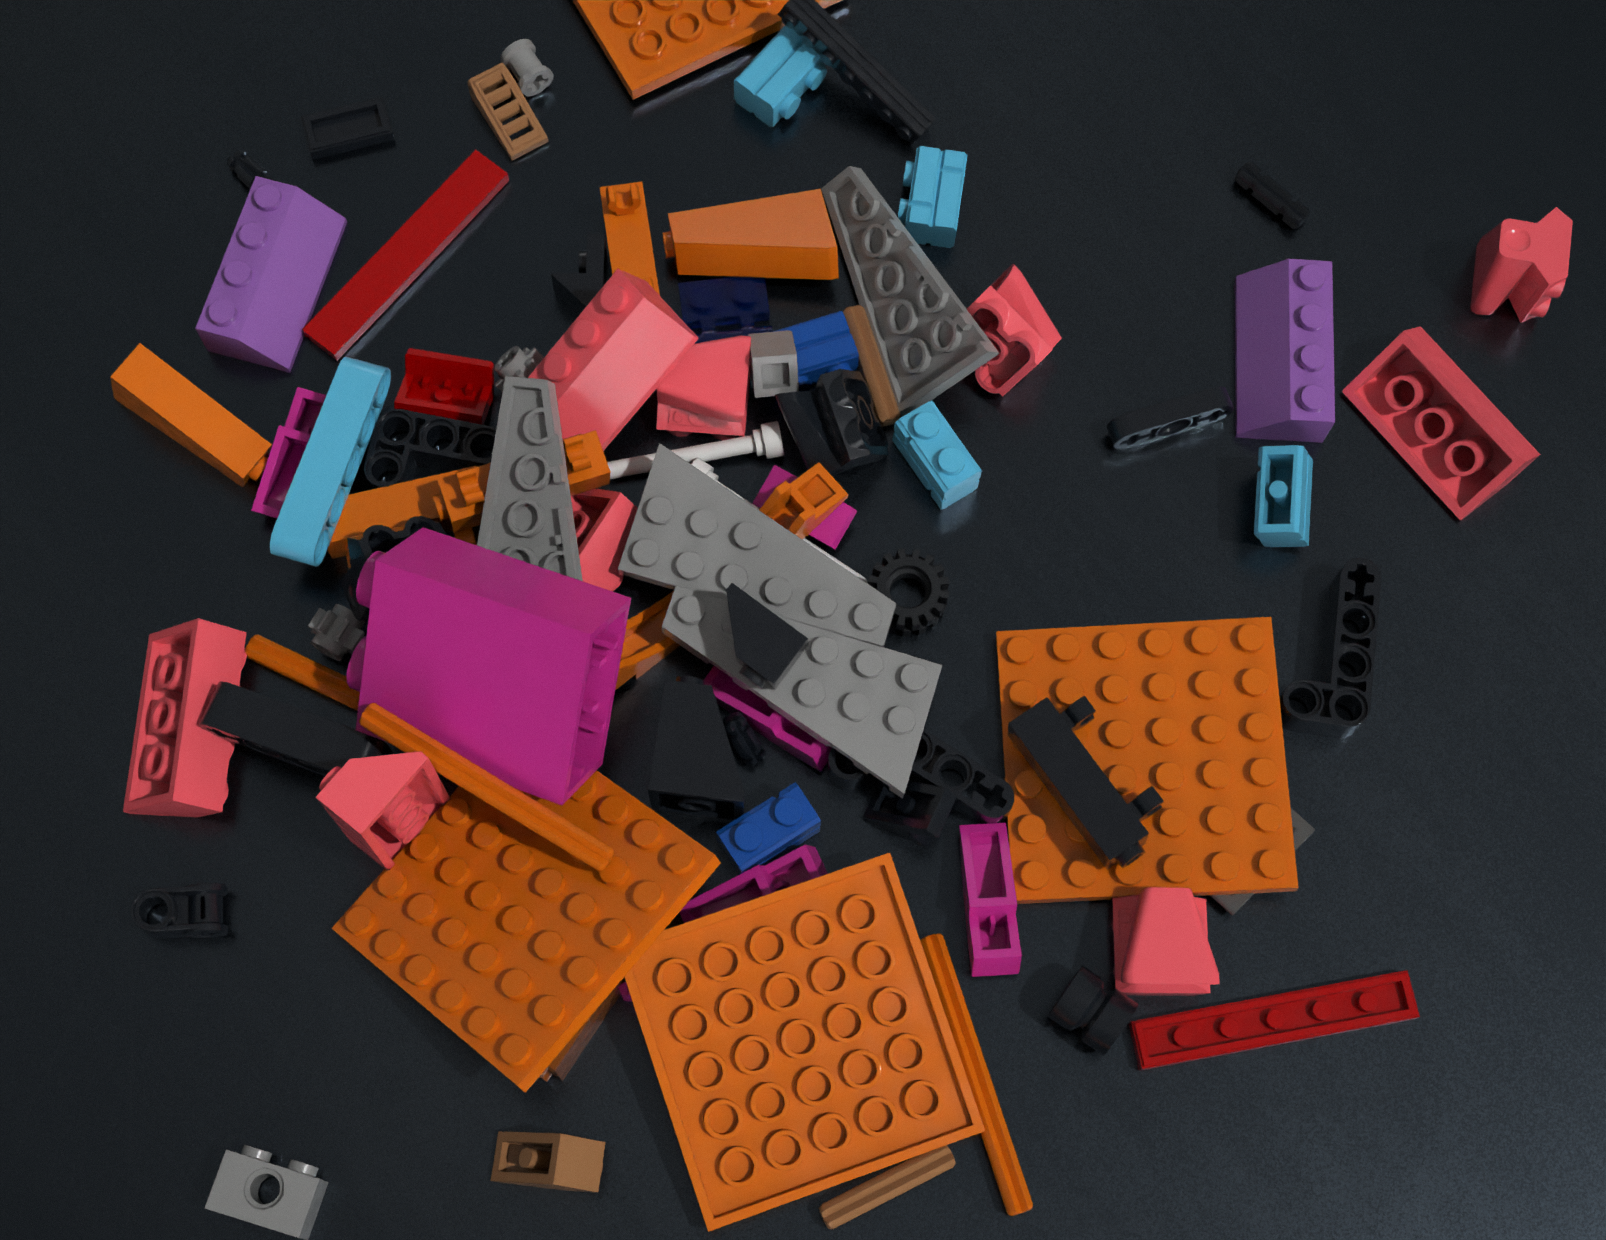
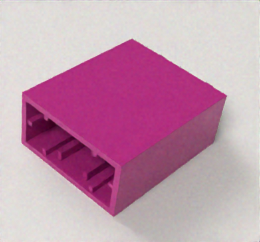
(491, 659)

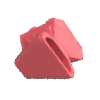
(1522, 264)
(1016, 327)
(707, 390)
(1162, 944)

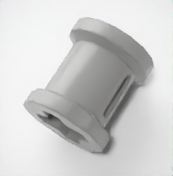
(526, 67)

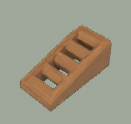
(495, 87)

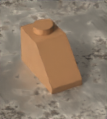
(548, 1161)

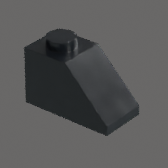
(762, 640)

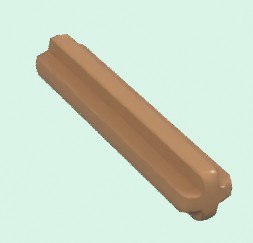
(872, 366)
(886, 1186)

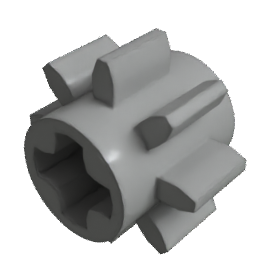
(517, 364)
(336, 631)

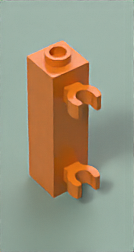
(629, 231)
(464, 493)
(391, 508)

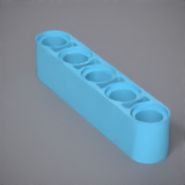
(330, 462)

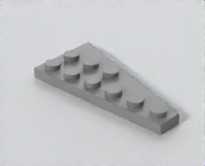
(914, 314)
(528, 487)
(708, 537)
(839, 690)

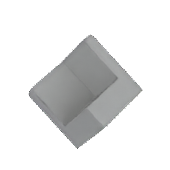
(773, 363)

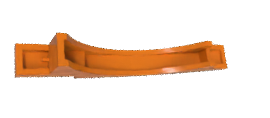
(794, 506)

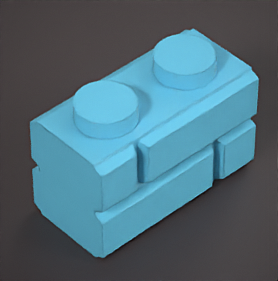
(779, 78)
(934, 196)
(936, 455)
(1283, 496)

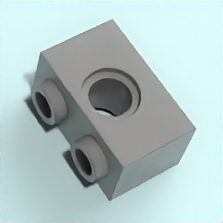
(238, 1184)

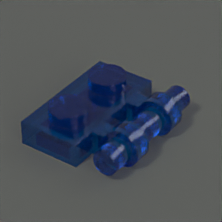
(724, 303)

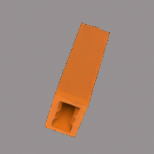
(756, 238)
(189, 416)

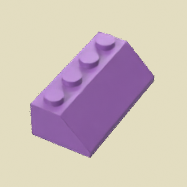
(270, 275)
(1285, 352)

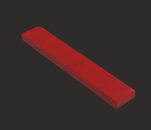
(405, 255)
(1273, 1020)

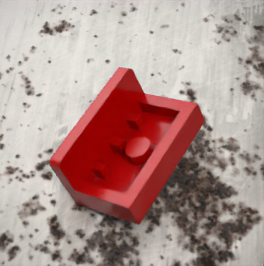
(446, 386)

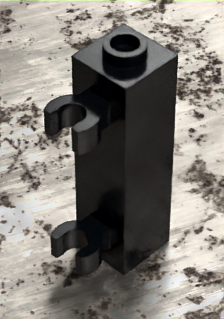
(1079, 784)

